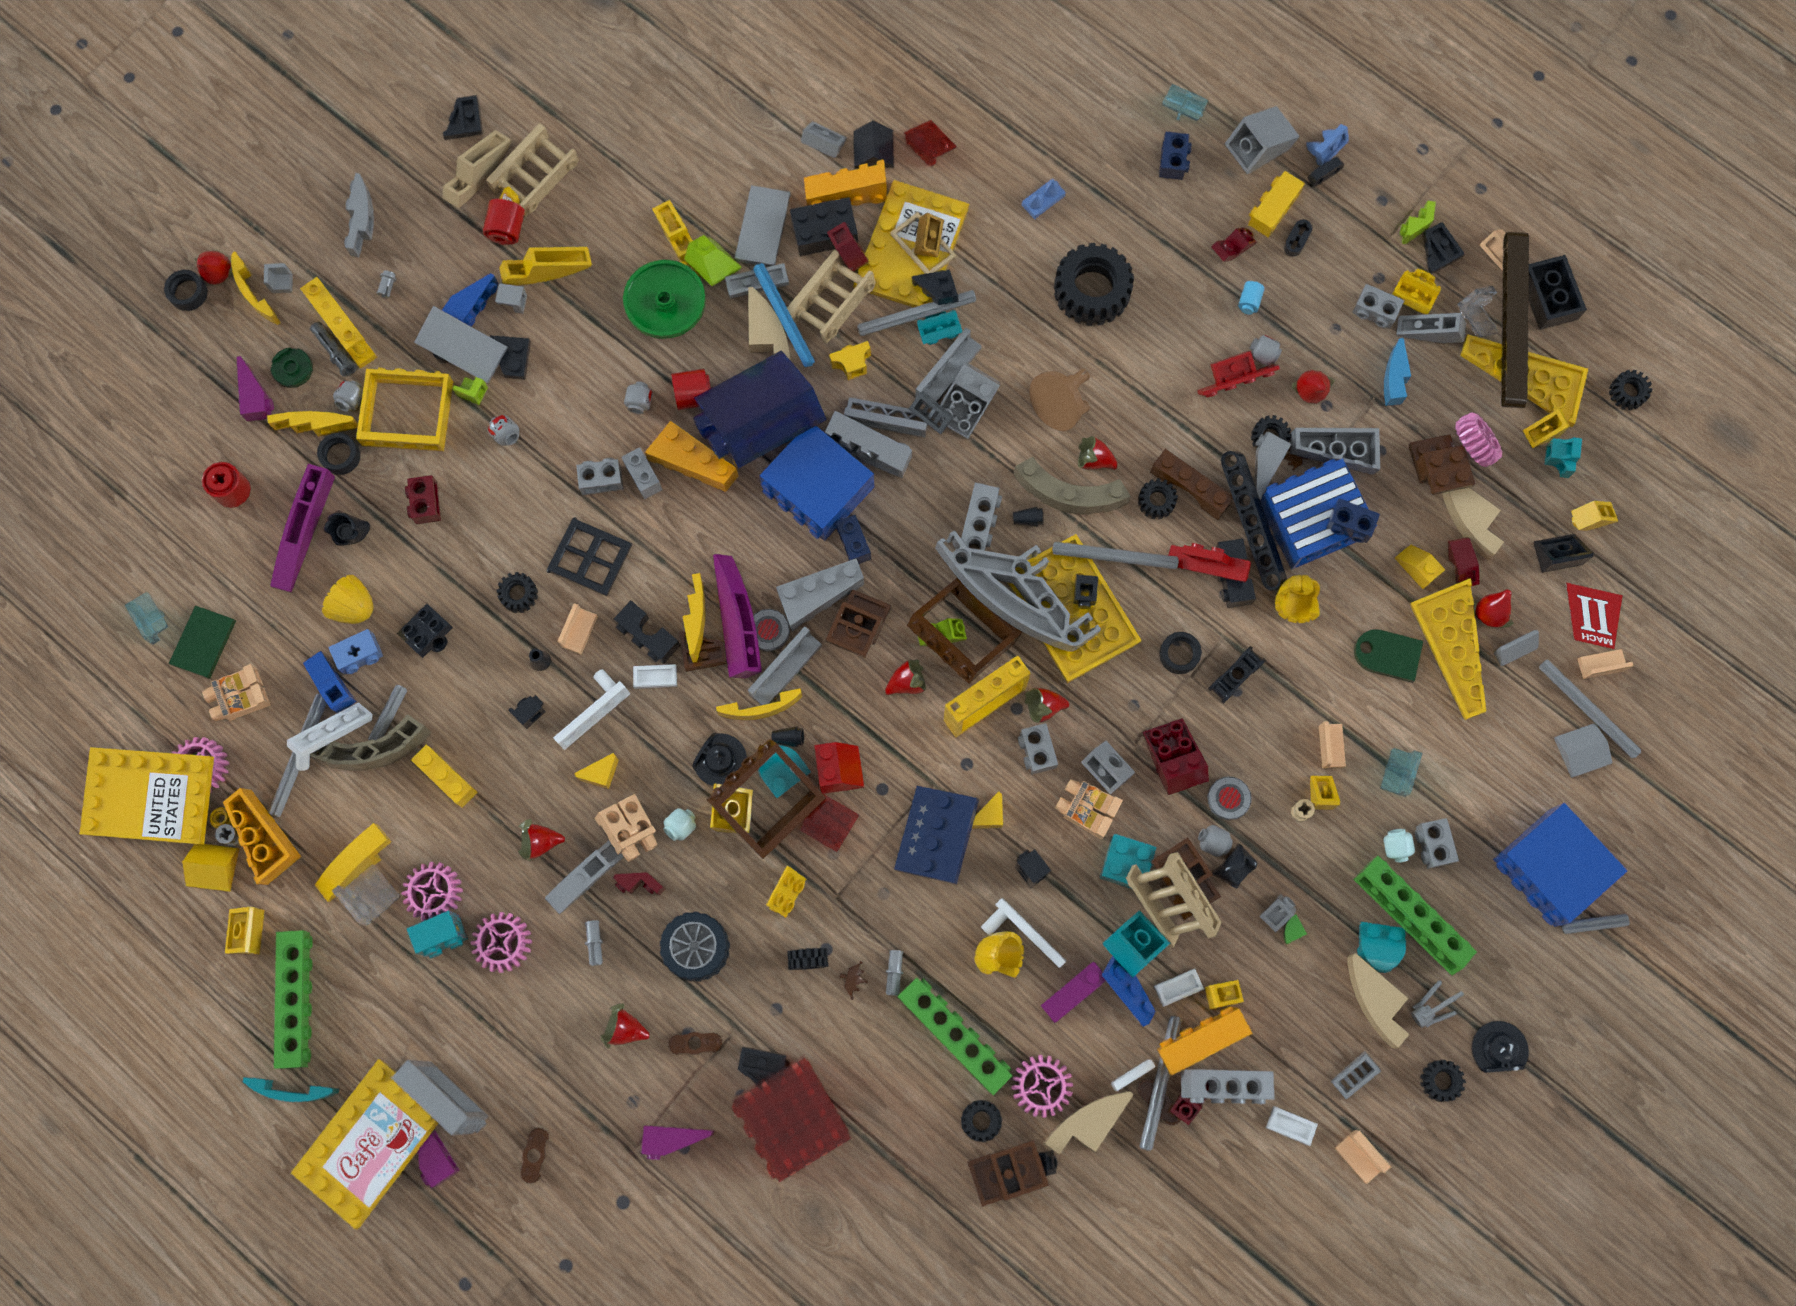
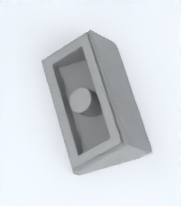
(823, 139)
(1517, 648)

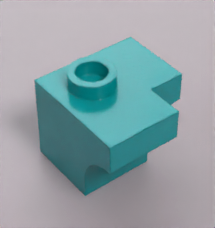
(1563, 455)

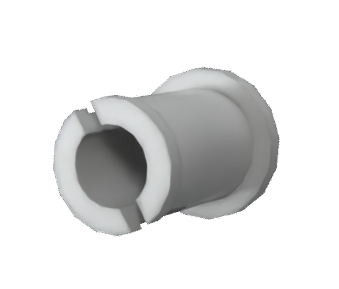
(386, 283)

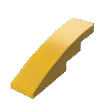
(674, 229)
(320, 422)
(695, 622)

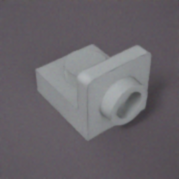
(1279, 912)

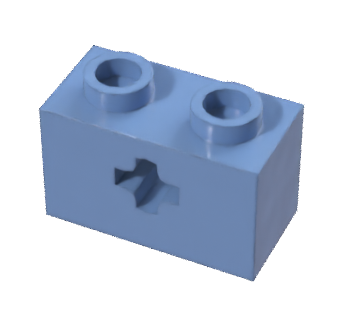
(345, 652)

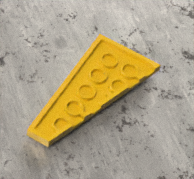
(1550, 381)
(1452, 635)

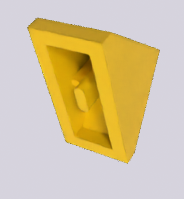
(1546, 428)
(600, 772)
(1324, 793)
(991, 814)
(1224, 994)

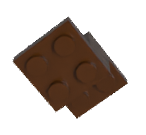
(1441, 464)
(858, 623)
(1196, 867)
(1008, 1173)

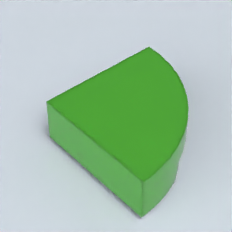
(1293, 930)

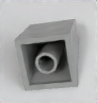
(1261, 138)

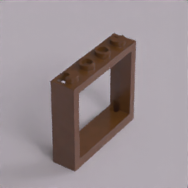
(945, 649)
(788, 821)

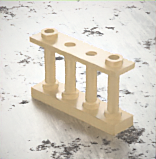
(525, 152)
(821, 281)
(1185, 886)

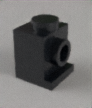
(1089, 585)
(528, 710)

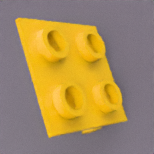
(786, 892)

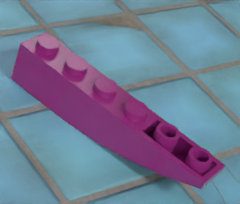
(301, 525)
(737, 620)

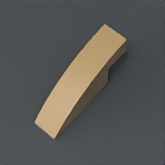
(475, 167)
(765, 328)
(1472, 517)
(1377, 1000)
(1089, 1123)

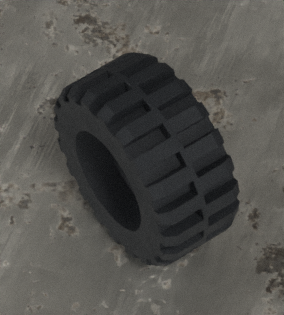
(1101, 261)

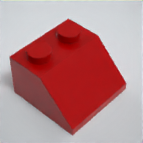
(838, 767)

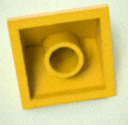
(738, 806)
(210, 867)
(244, 931)

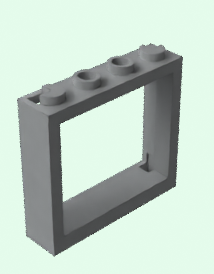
(440, 1097)

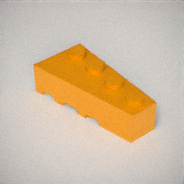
(860, 185)
(685, 454)
(263, 841)
(1204, 1040)

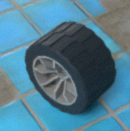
(694, 946)

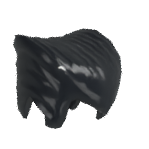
(346, 528)
(1236, 867)

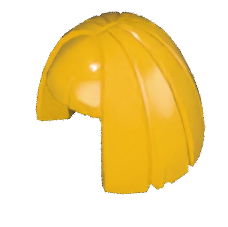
(1298, 599)
(348, 601)
(1000, 953)

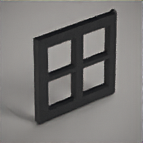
(589, 556)

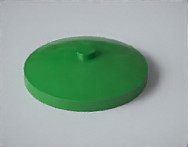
(664, 299)

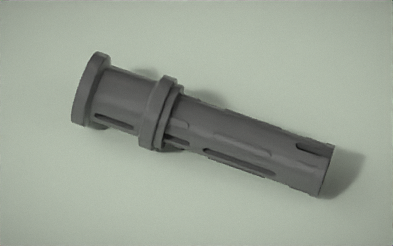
(337, 356)

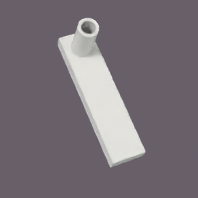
(614, 695)
(327, 732)
(1006, 911)

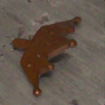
(1295, 460)
(853, 979)

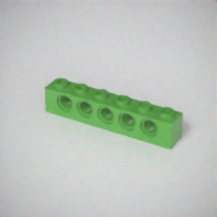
(1425, 926)
(284, 989)
(992, 1081)

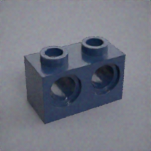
(1173, 155)
(1354, 514)
(853, 539)

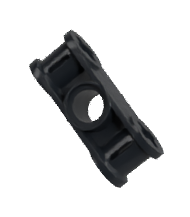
(1226, 684)

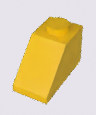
(1594, 515)
(1419, 565)

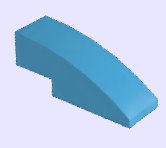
(1396, 375)

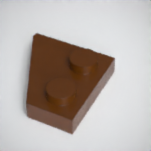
(711, 654)

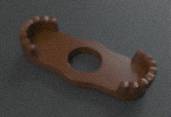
(709, 1043)
(1145, 1091)
(536, 1140)

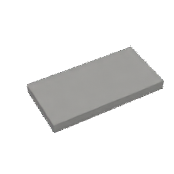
(762, 226)
(460, 344)

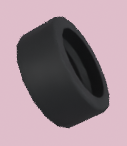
(178, 278)
(331, 440)
(1189, 639)

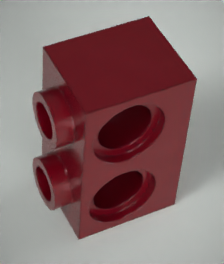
(428, 499)

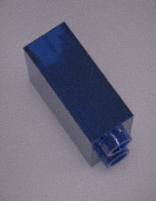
(758, 410)

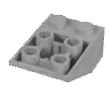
(968, 399)

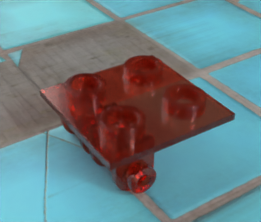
(928, 142)
(829, 823)

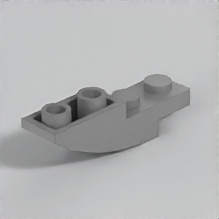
(361, 210)
(583, 877)

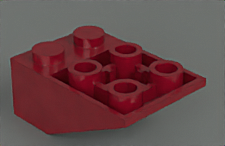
(1176, 756)

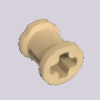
(1305, 804)

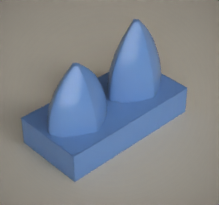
(1334, 141)
(1043, 198)

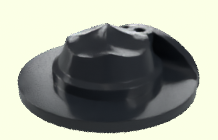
(719, 758)
(1499, 1047)

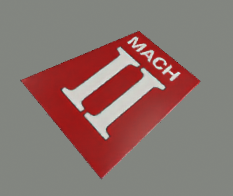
(1594, 615)

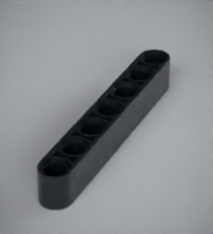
(1245, 514)

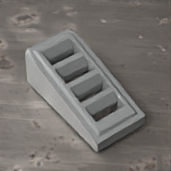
(1350, 1069)

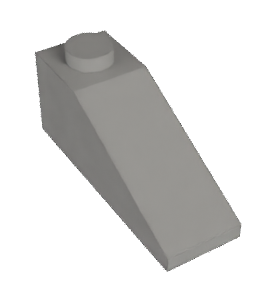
(1433, 327)
(1267, 459)

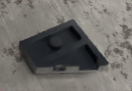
(464, 119)
(1440, 248)
(937, 286)
(516, 357)
(759, 1063)

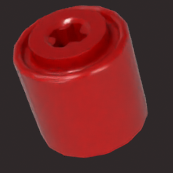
(503, 221)
(688, 386)
(226, 484)

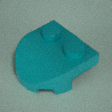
(939, 327)
(778, 775)
(1381, 945)

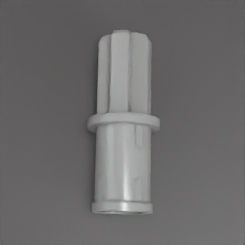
(593, 942)
(894, 972)

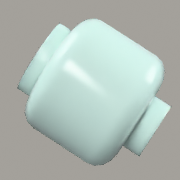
(679, 824)
(1399, 845)

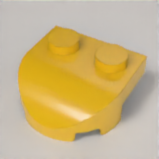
(1417, 290)

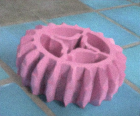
(1478, 439)
(208, 749)
(434, 883)
(494, 946)
(1023, 1093)

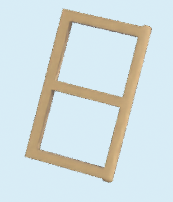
(911, 252)

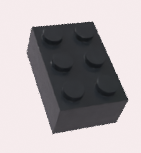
(814, 221)
(1554, 293)

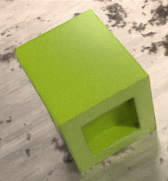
(471, 390)

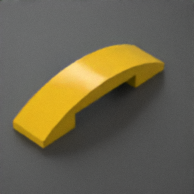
(241, 273)
(732, 710)

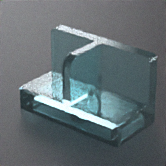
(1185, 103)
(147, 617)
(1401, 772)

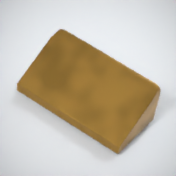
(928, 235)

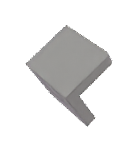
(278, 278)
(512, 296)

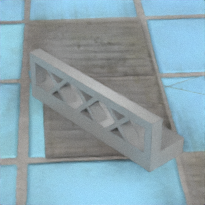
(944, 372)
(886, 422)
(784, 667)

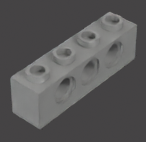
(981, 495)
(1260, 1084)

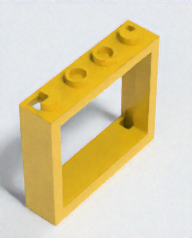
(403, 441)
(987, 696)

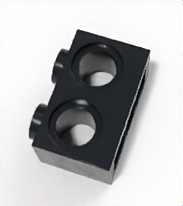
(1032, 867)

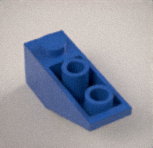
(471, 300)
(329, 683)

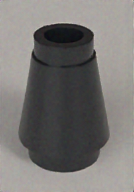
(1029, 517)
(542, 662)
(789, 736)

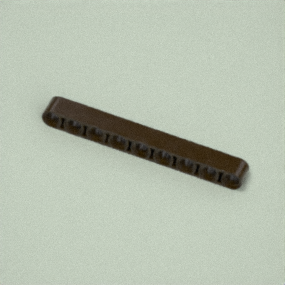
(1515, 320)

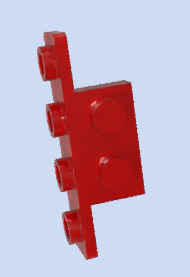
(1235, 371)
(1210, 562)

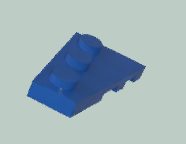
(1129, 991)

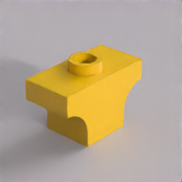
(851, 359)

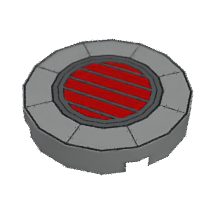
(771, 629)
(1229, 798)

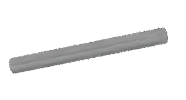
(913, 314)
(1115, 555)
(1590, 709)
(291, 771)
(1158, 1092)

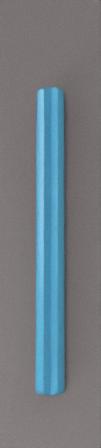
(784, 315)

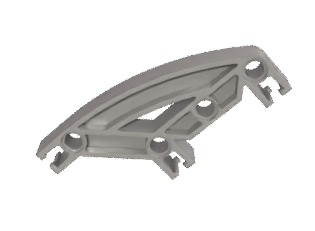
(982, 578)

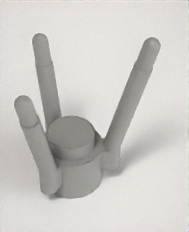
(1425, 1015)

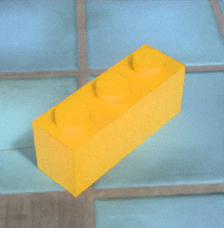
(1275, 203)
(444, 776)

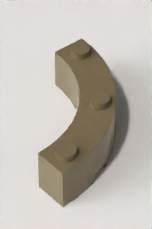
(1067, 496)
(374, 753)

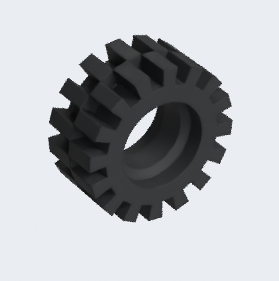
(1638, 382)
(1271, 423)
(1166, 490)
(523, 603)
(807, 959)
(1432, 1090)
(967, 1120)

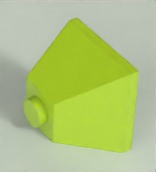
(710, 260)

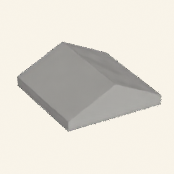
(1584, 750)

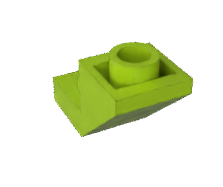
(1416, 226)
(951, 628)

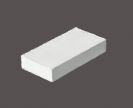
(654, 676)
(1178, 987)
(1132, 1074)
(1291, 1126)

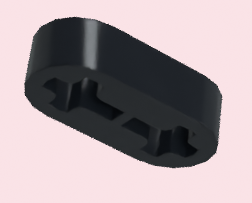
(1325, 171)
(1294, 236)

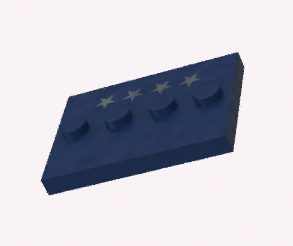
(936, 834)

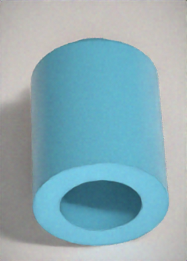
(1251, 297)

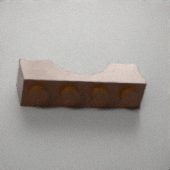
(1207, 493)

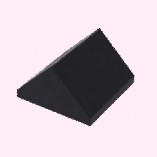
(872, 144)
(1561, 553)

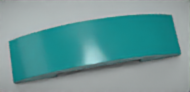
(264, 1087)

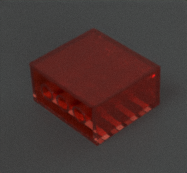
(790, 1118)

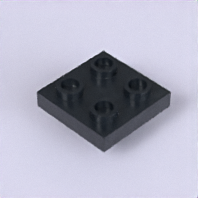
(425, 631)

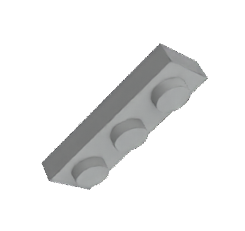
(739, 283)

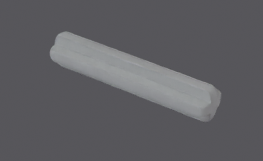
(388, 712)
(1596, 923)

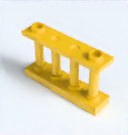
(338, 322)

